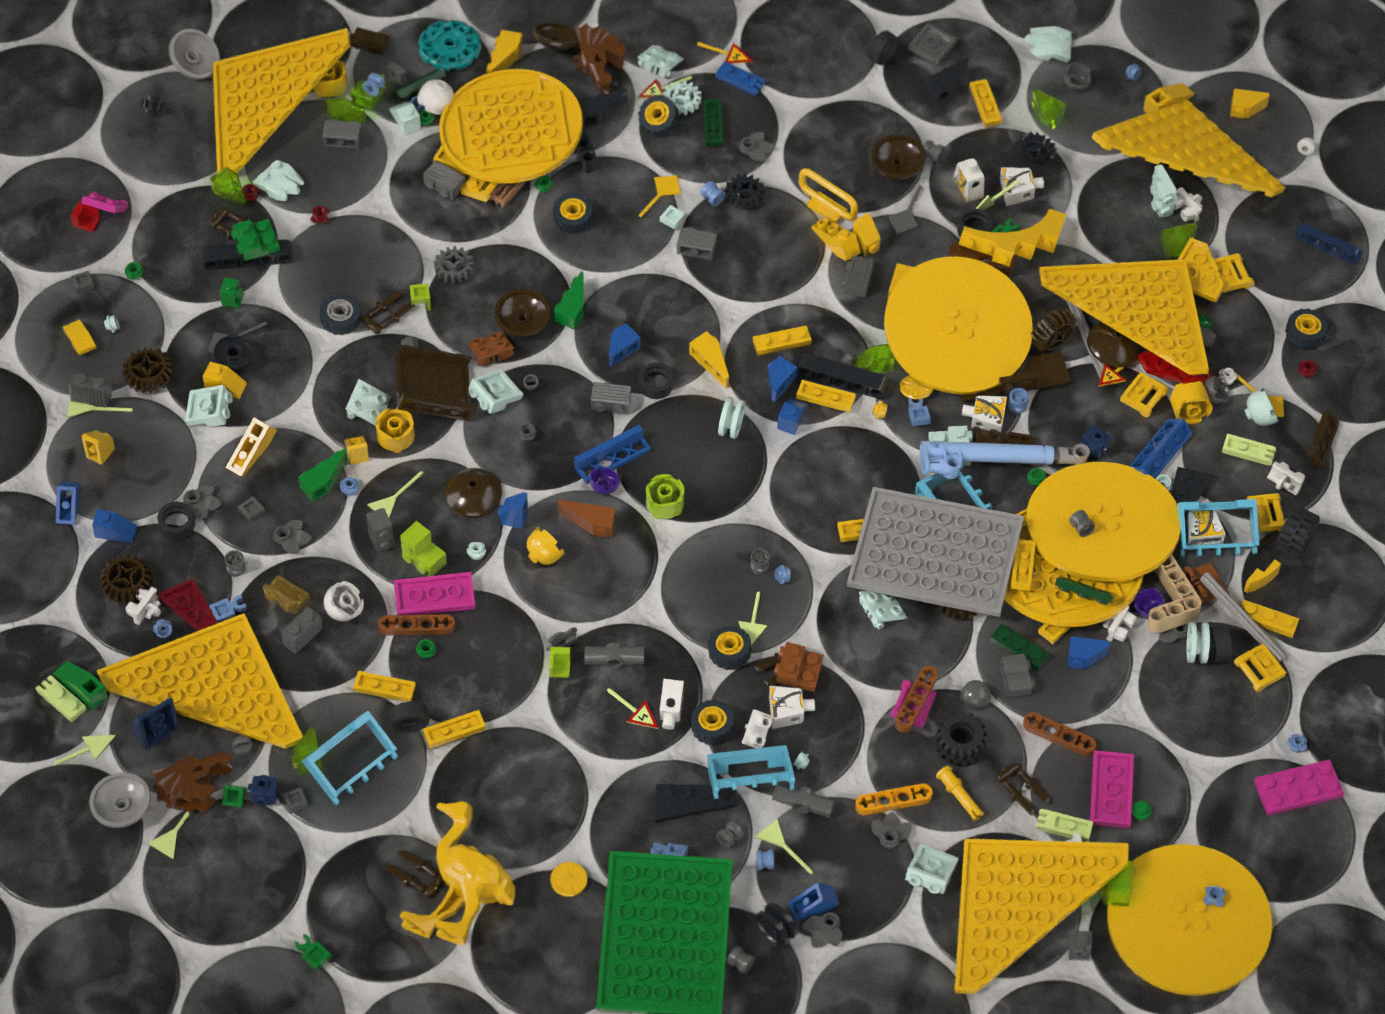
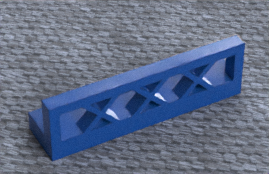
(610, 448)
(1163, 449)

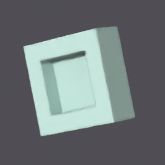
(672, 217)

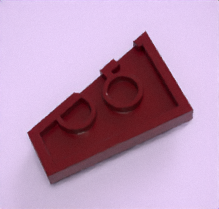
(189, 604)

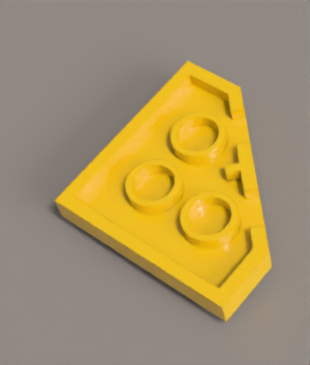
(1202, 270)

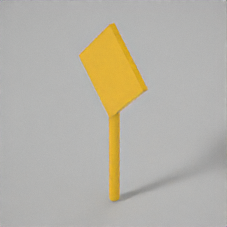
(665, 186)
(1276, 401)

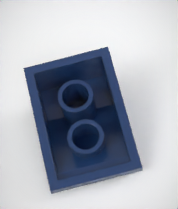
(155, 724)

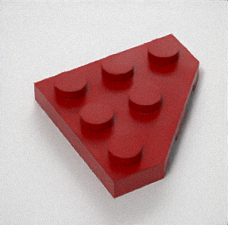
(1159, 367)

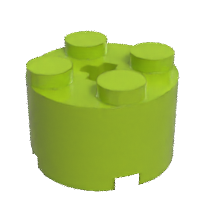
(664, 496)

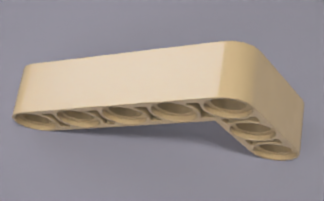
(1185, 603)

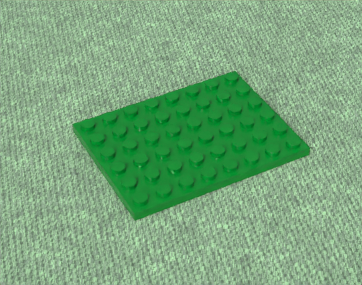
(664, 934)

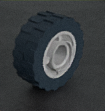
(339, 304)

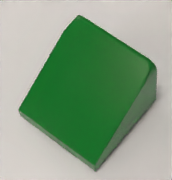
(234, 795)

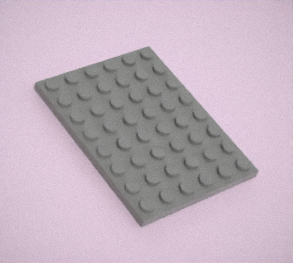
(935, 551)

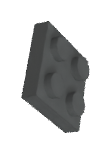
(932, 43)

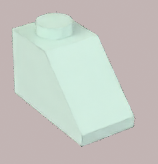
(406, 117)

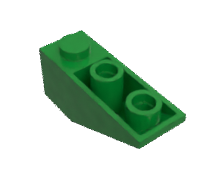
(570, 309)
(322, 477)
(82, 684)

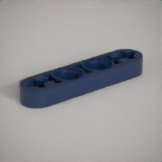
(1346, 250)

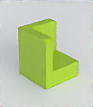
(420, 294)
(559, 662)

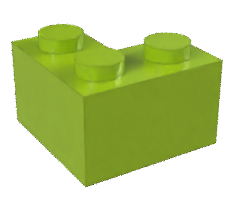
(420, 550)

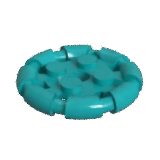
(449, 54)

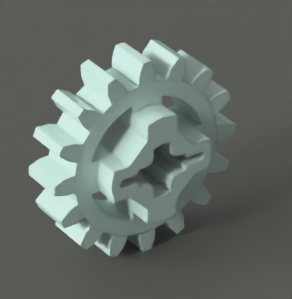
(682, 96)

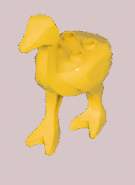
(470, 878)

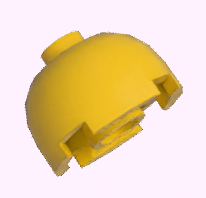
(543, 547)

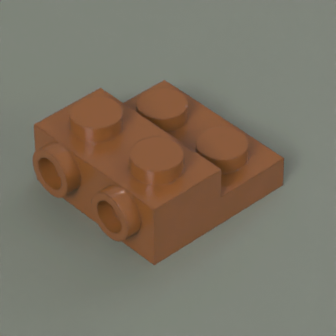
(798, 667)

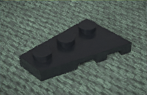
(1190, 485)

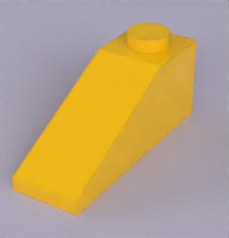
(708, 353)
(251, 446)

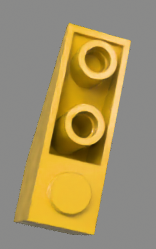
(507, 51)
(1166, 96)
(838, 239)

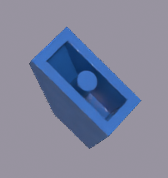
(623, 343)
(780, 376)
(791, 416)
(67, 502)
(514, 511)
(113, 527)
(1086, 652)
(814, 901)

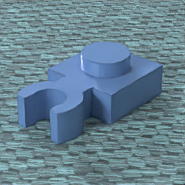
(918, 413)
(225, 610)
(670, 849)

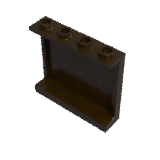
(433, 382)

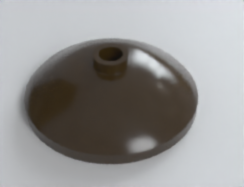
(555, 35)
(898, 150)
(519, 306)
(1112, 347)
(476, 500)

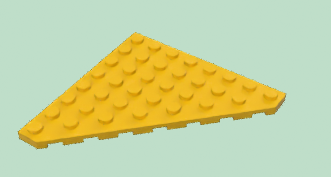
(263, 88)
(1191, 142)
(1140, 300)
(212, 679)
(1020, 893)

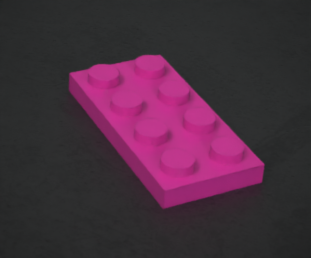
(434, 594)
(1298, 787)
(1111, 789)

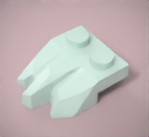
(1050, 43)
(279, 181)

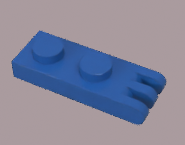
(740, 78)

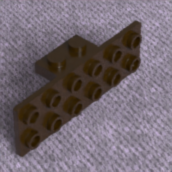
(1034, 374)

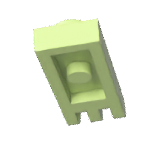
(1249, 449)
(61, 699)
(1063, 825)

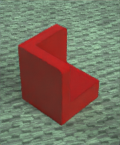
(85, 217)

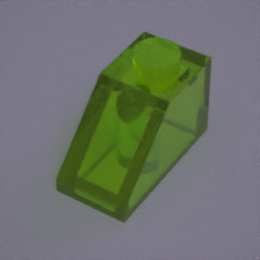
(364, 99)
(1047, 109)
(345, 110)
(227, 185)
(1175, 238)
(876, 359)
(303, 749)
(1119, 888)

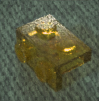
(285, 594)

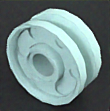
(731, 417)
(1198, 642)

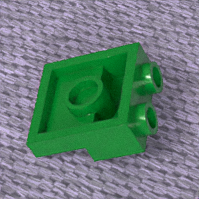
(254, 239)

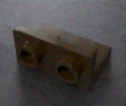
(369, 41)

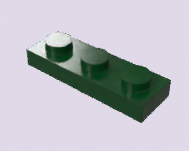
(405, 91)
(713, 122)
(1084, 591)
(1016, 645)

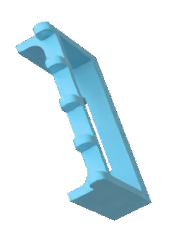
(924, 486)
(1250, 504)
(318, 753)
(775, 756)

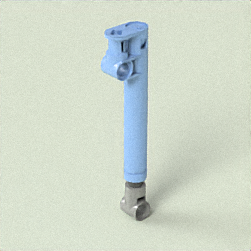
(947, 457)

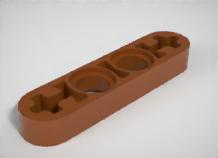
(416, 628)
(913, 697)
(1061, 731)

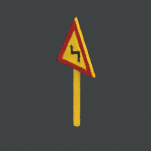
(734, 56)
(1110, 376)

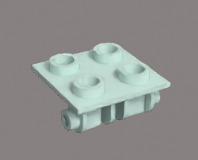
(660, 60)
(367, 402)
(881, 608)

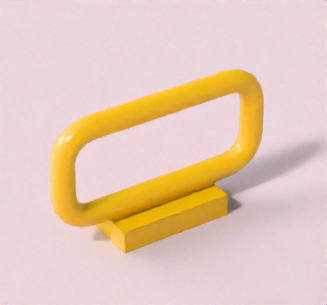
(824, 205)

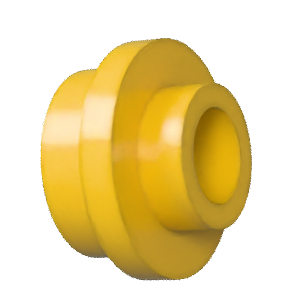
(879, 409)

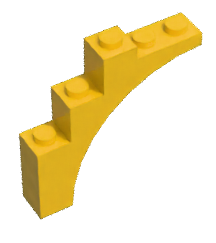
(1021, 243)

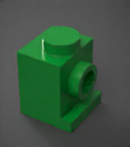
(231, 293)

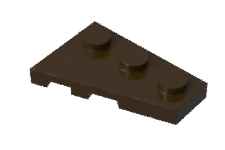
(993, 436)

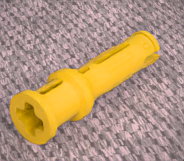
(954, 786)

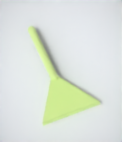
(78, 408)
(388, 503)
(774, 836)
(167, 842)

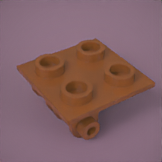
(492, 345)
(1194, 577)

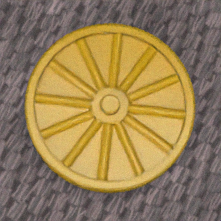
(914, 389)
(568, 879)

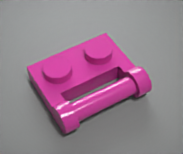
(104, 203)
(906, 687)

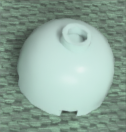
(1260, 408)

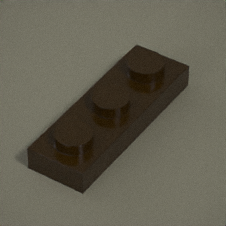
(1323, 439)

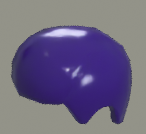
(604, 481)
(1147, 600)

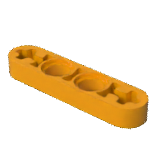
(892, 795)

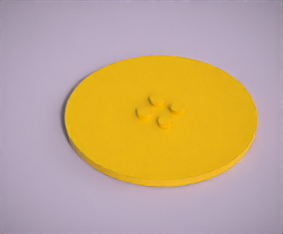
(511, 126)
(958, 325)
(1131, 516)
(1064, 609)
(1179, 939)

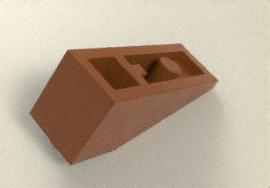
(592, 518)

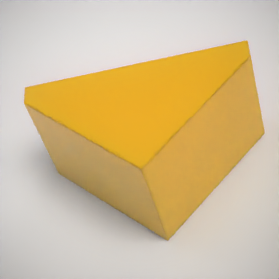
(357, 450)

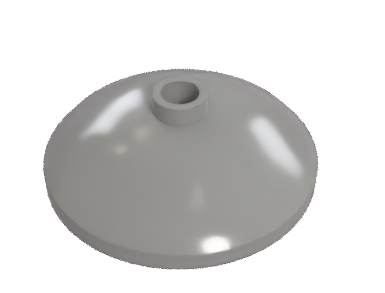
(197, 47)
(115, 792)

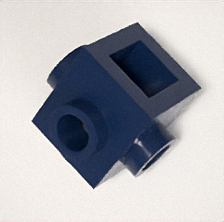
(1097, 441)
(264, 790)

